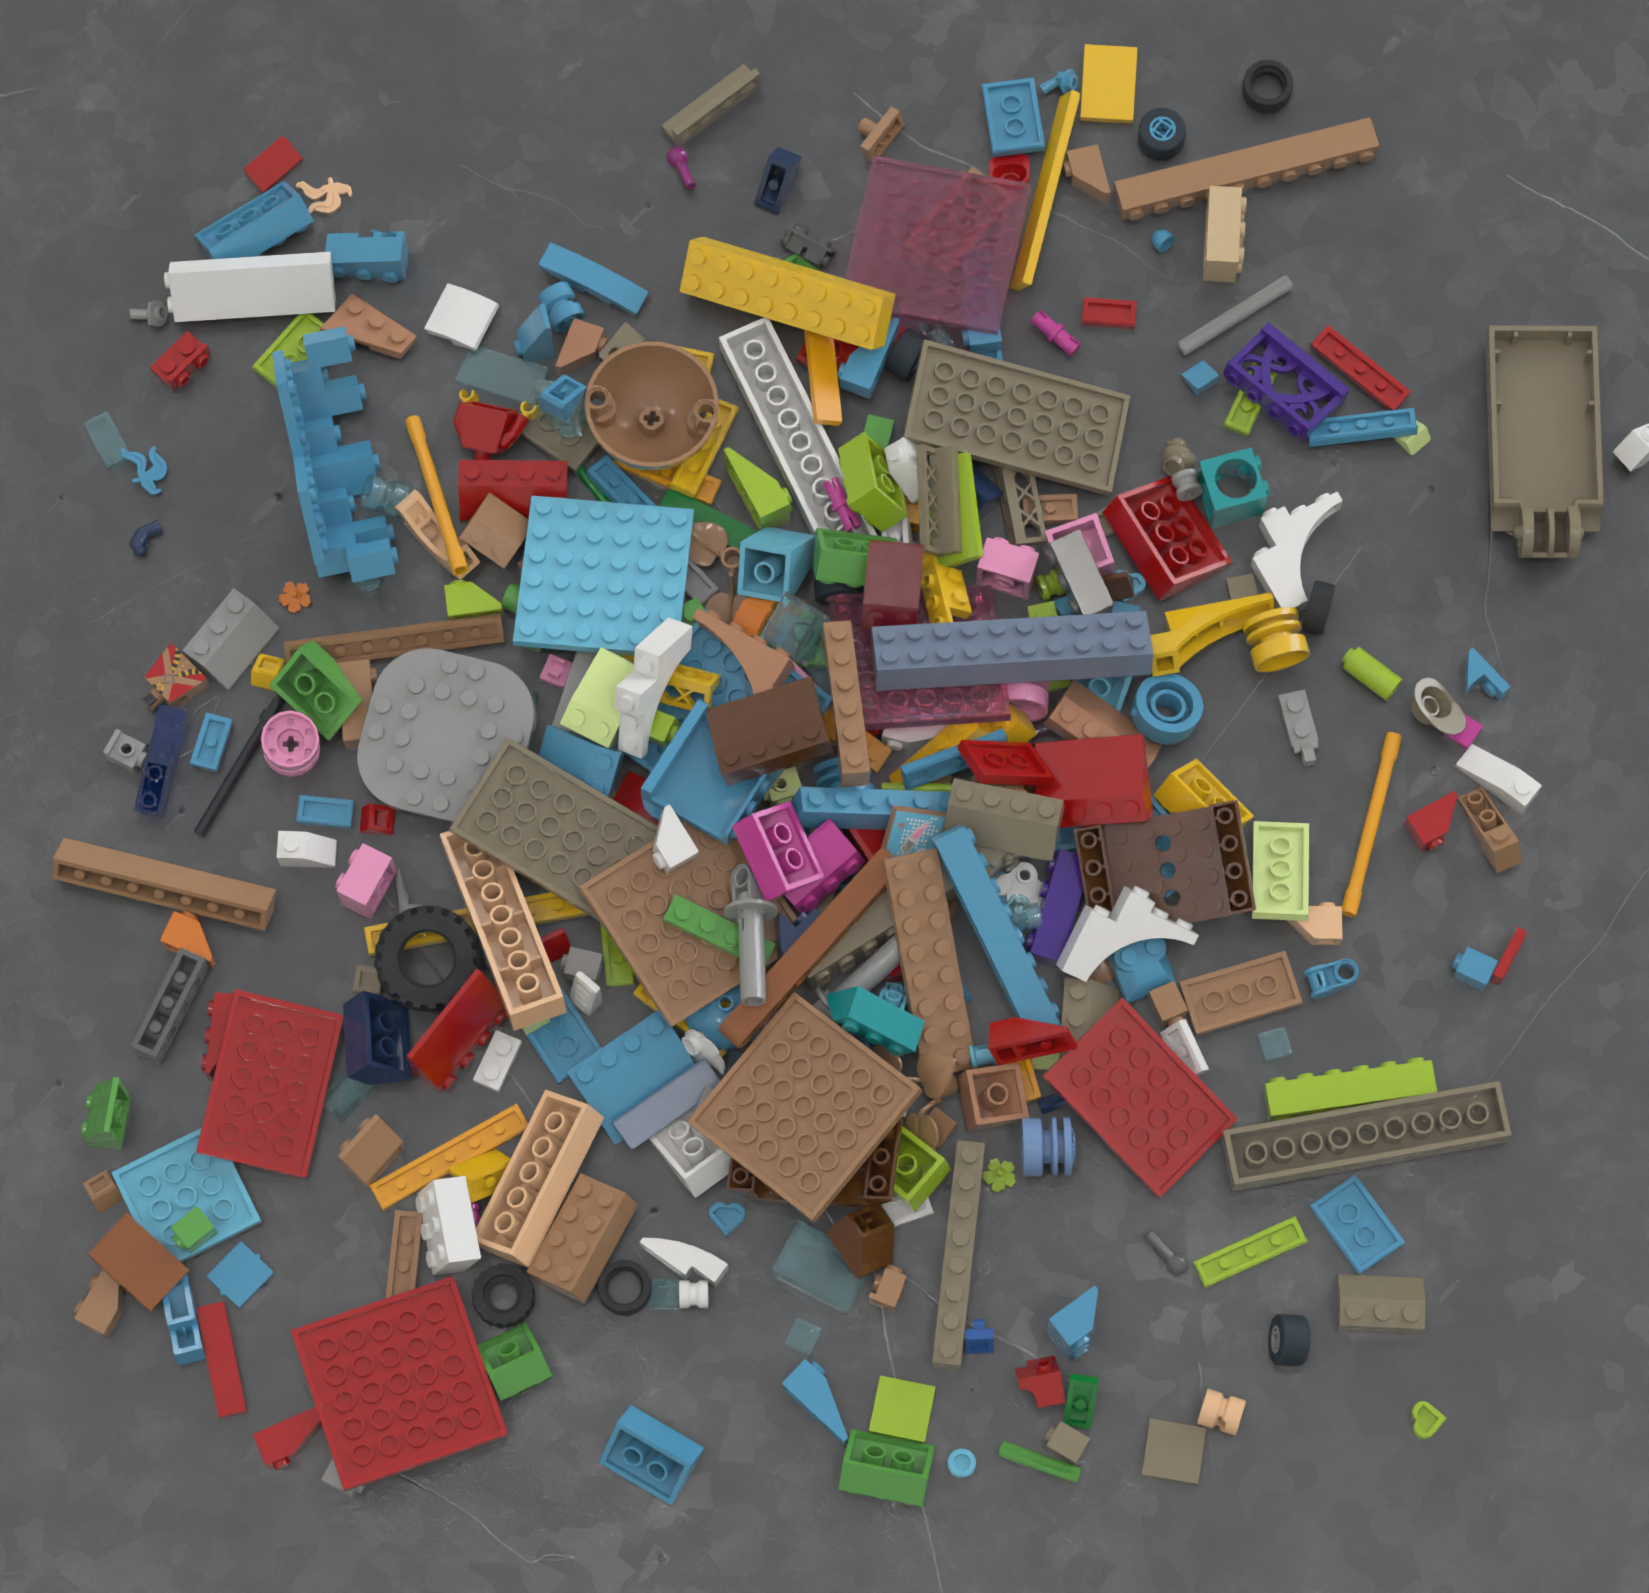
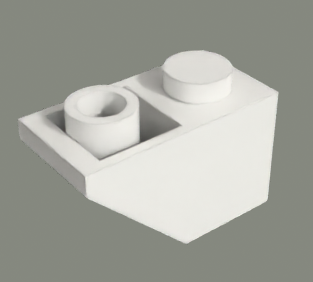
(1634, 448)

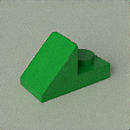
(1080, 1401)

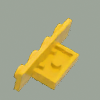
(943, 591)

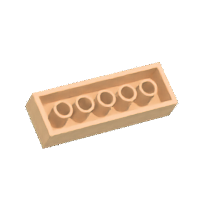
(537, 1178)

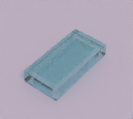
(106, 439)

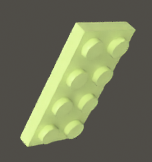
(1281, 870)

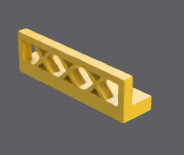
(692, 680)

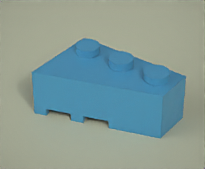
(369, 256)

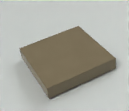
(1173, 1451)

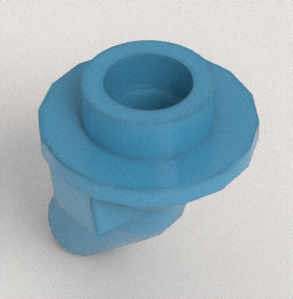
(1065, 80)

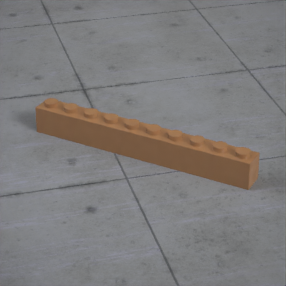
(1246, 168)

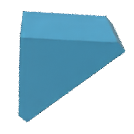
(562, 397)

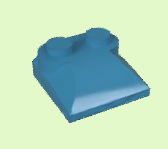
(1141, 968)

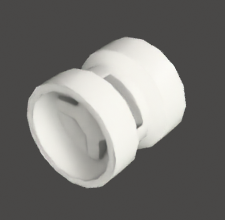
(693, 1294)

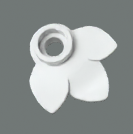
(1012, 883)
(700, 1047)

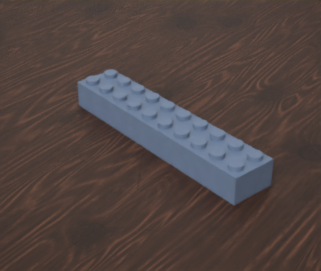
(1011, 650)

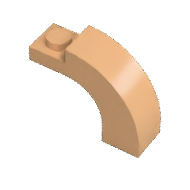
(425, 528)

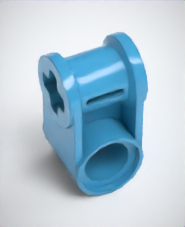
(1330, 979)

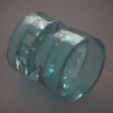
(381, 495)

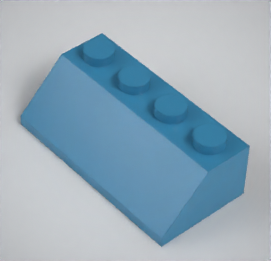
(256, 225)

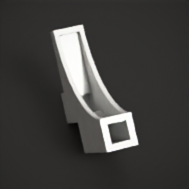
(1287, 534)
(643, 688)
(1130, 921)

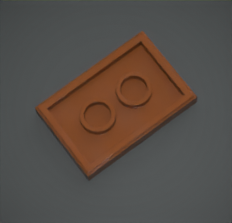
(138, 1262)

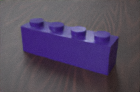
(1058, 908)

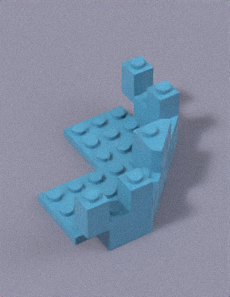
(329, 474)

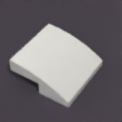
(461, 317)

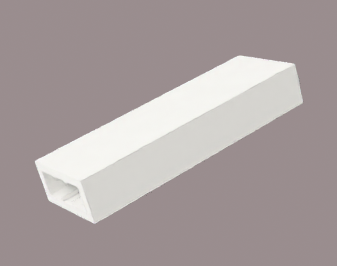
(251, 287)

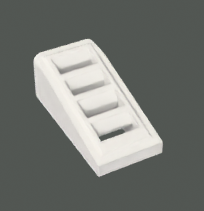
(585, 994)

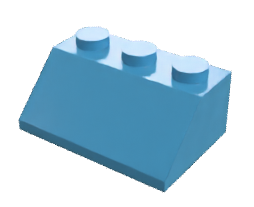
(1073, 1325)
(651, 1455)

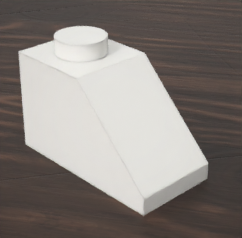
(902, 466)
(672, 843)
(305, 850)

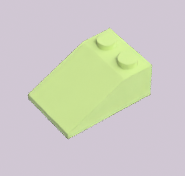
(593, 703)

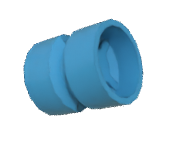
(561, 306)

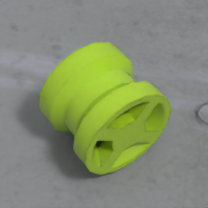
(1048, 585)

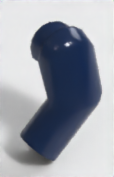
(141, 536)

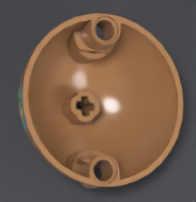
(657, 385)

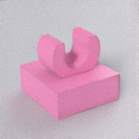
(556, 671)

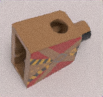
(173, 680)

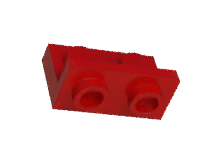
(181, 361)

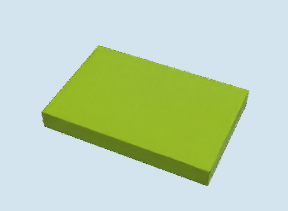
(291, 343)

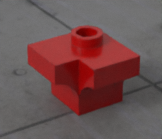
(1043, 1380)

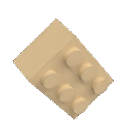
(1224, 234)

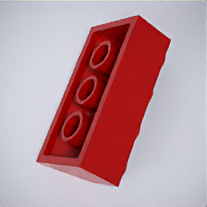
(511, 482)

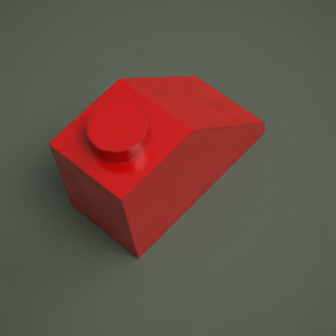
(1432, 822)

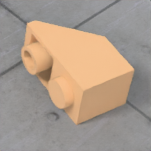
(1323, 924)

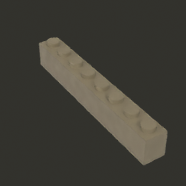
(958, 1255)

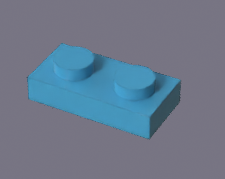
(211, 742)

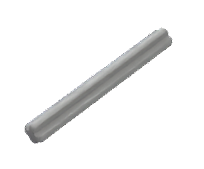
(1235, 315)

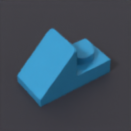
(1478, 671)

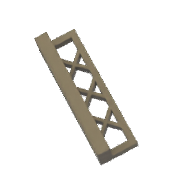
(712, 105)
(942, 501)
(1011, 510)

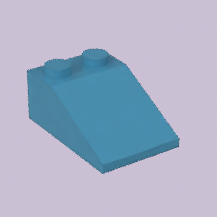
(583, 758)

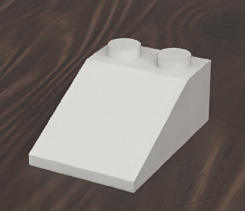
(691, 1155)

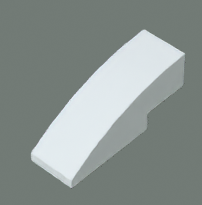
(685, 1259)

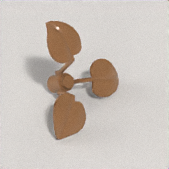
(707, 543)
(936, 1076)

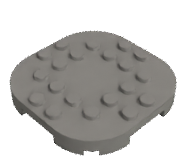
(438, 728)

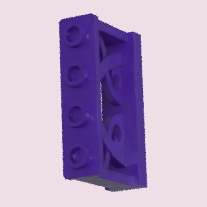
(1284, 406)

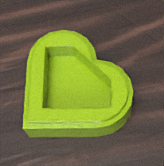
(1426, 1420)

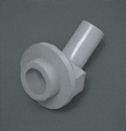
(155, 313)

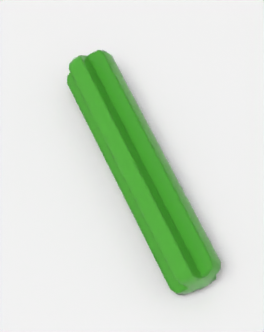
(1039, 1461)

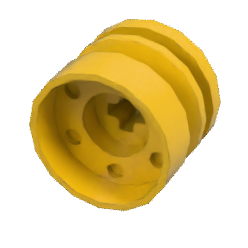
(1276, 639)

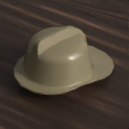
(1436, 707)

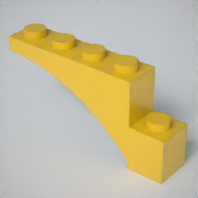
(1198, 626)
(1017, 730)

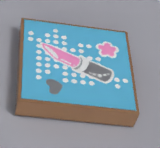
(912, 829)

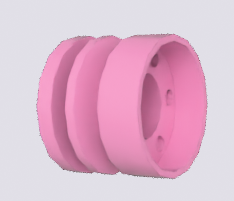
(1030, 698)
(287, 728)

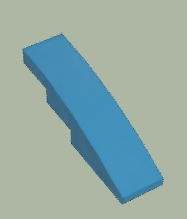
(592, 278)

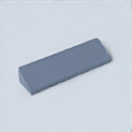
(665, 1104)

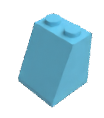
(774, 563)

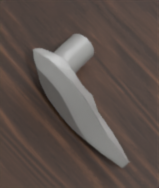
(402, 895)

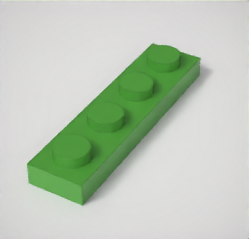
(707, 926)

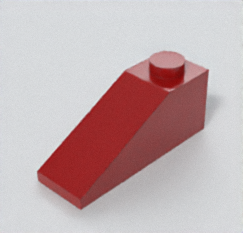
(1026, 1039)
(287, 1438)

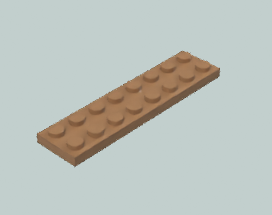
(928, 954)

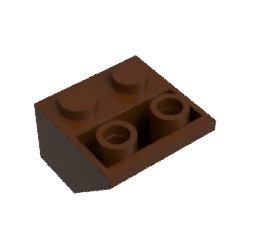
(864, 1240)

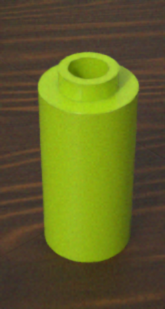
(1371, 672)

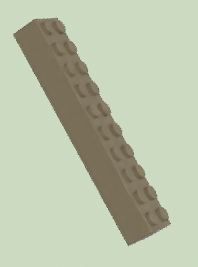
(877, 925)
(1366, 1136)

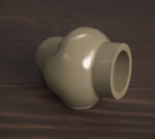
(1177, 456)

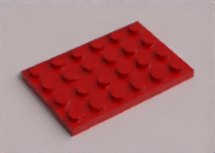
(269, 1084)
(1139, 1097)

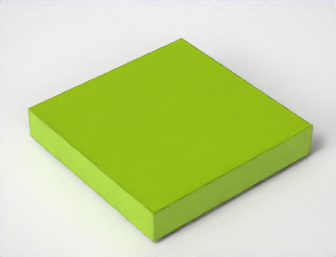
(902, 1409)

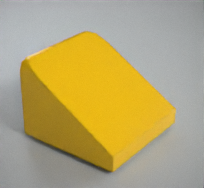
(265, 670)

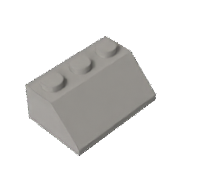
(230, 639)

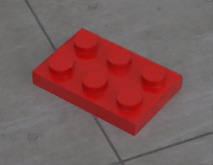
(1005, 762)

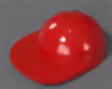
(1010, 167)

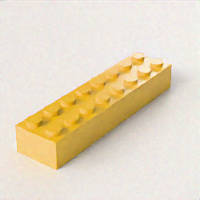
(787, 293)

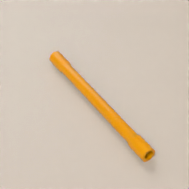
(454, 551)
(1354, 891)

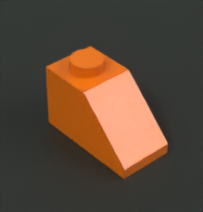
(186, 932)

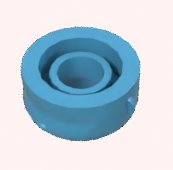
(1169, 692)

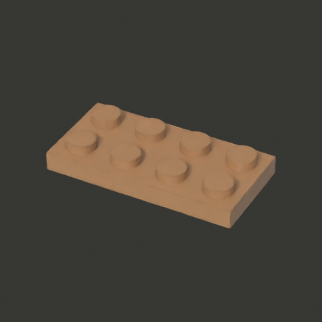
(1240, 993)

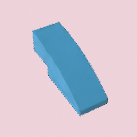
(184, 1323)

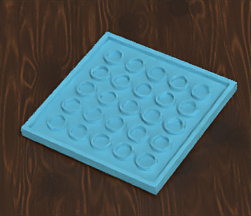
(600, 574)

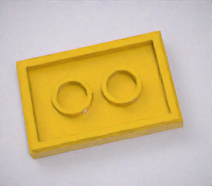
(1108, 84)

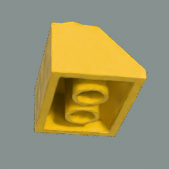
(1195, 788)

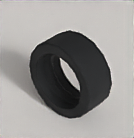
(1267, 67)
(1318, 607)
(626, 1266)

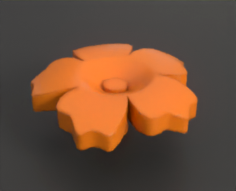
(295, 597)

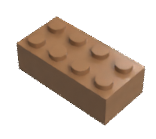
(582, 1238)

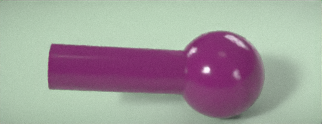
(677, 158)

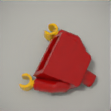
(489, 426)

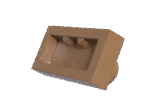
(881, 134)

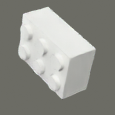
(448, 1226)

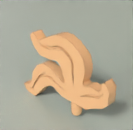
(333, 199)

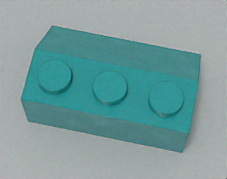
(875, 1020)

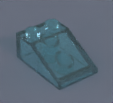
(817, 1268)

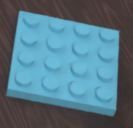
(176, 1180)

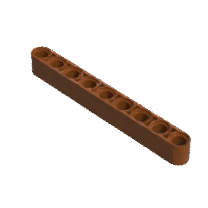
(809, 950)

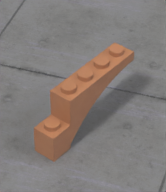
(762, 664)

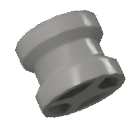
(1187, 484)

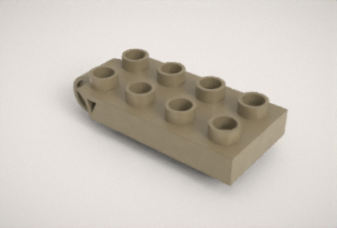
(1544, 436)

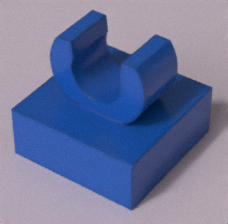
(979, 1339)

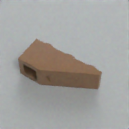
(1491, 830)
(101, 1306)

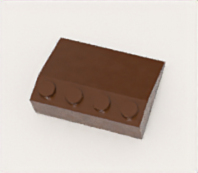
(768, 731)

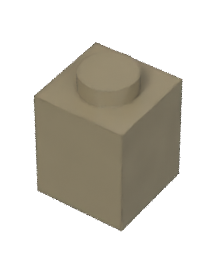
(1066, 1443)

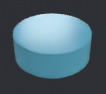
(961, 1463)

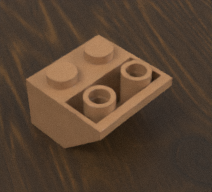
(370, 1150)

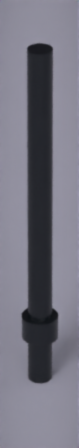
(238, 766)

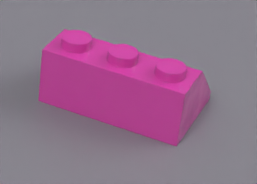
(778, 851)
(837, 861)

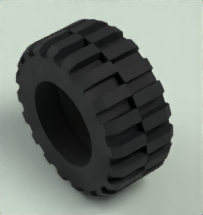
(391, 945)

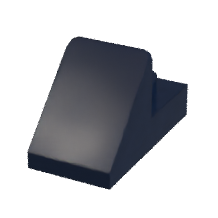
(788, 934)

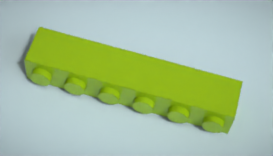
(1347, 1089)

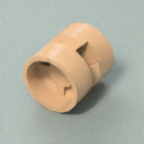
(1221, 1412)

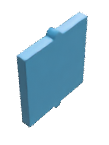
(240, 1274)

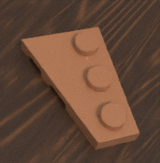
(371, 328)

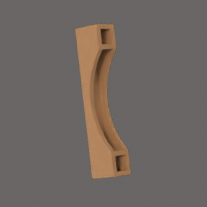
(847, 705)

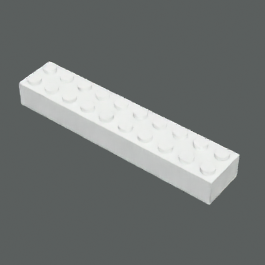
(786, 421)

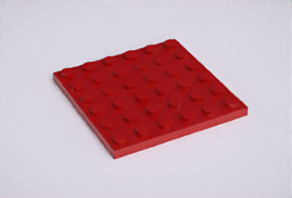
(399, 1383)

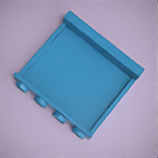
(693, 784)

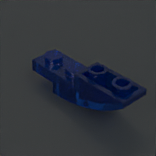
(161, 761)

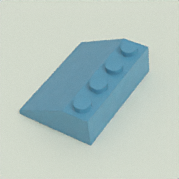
(630, 1070)

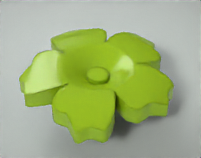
(999, 1175)

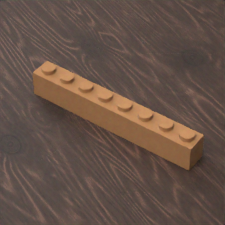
(164, 884)

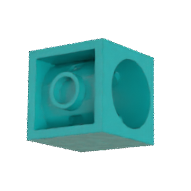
(1224, 509)

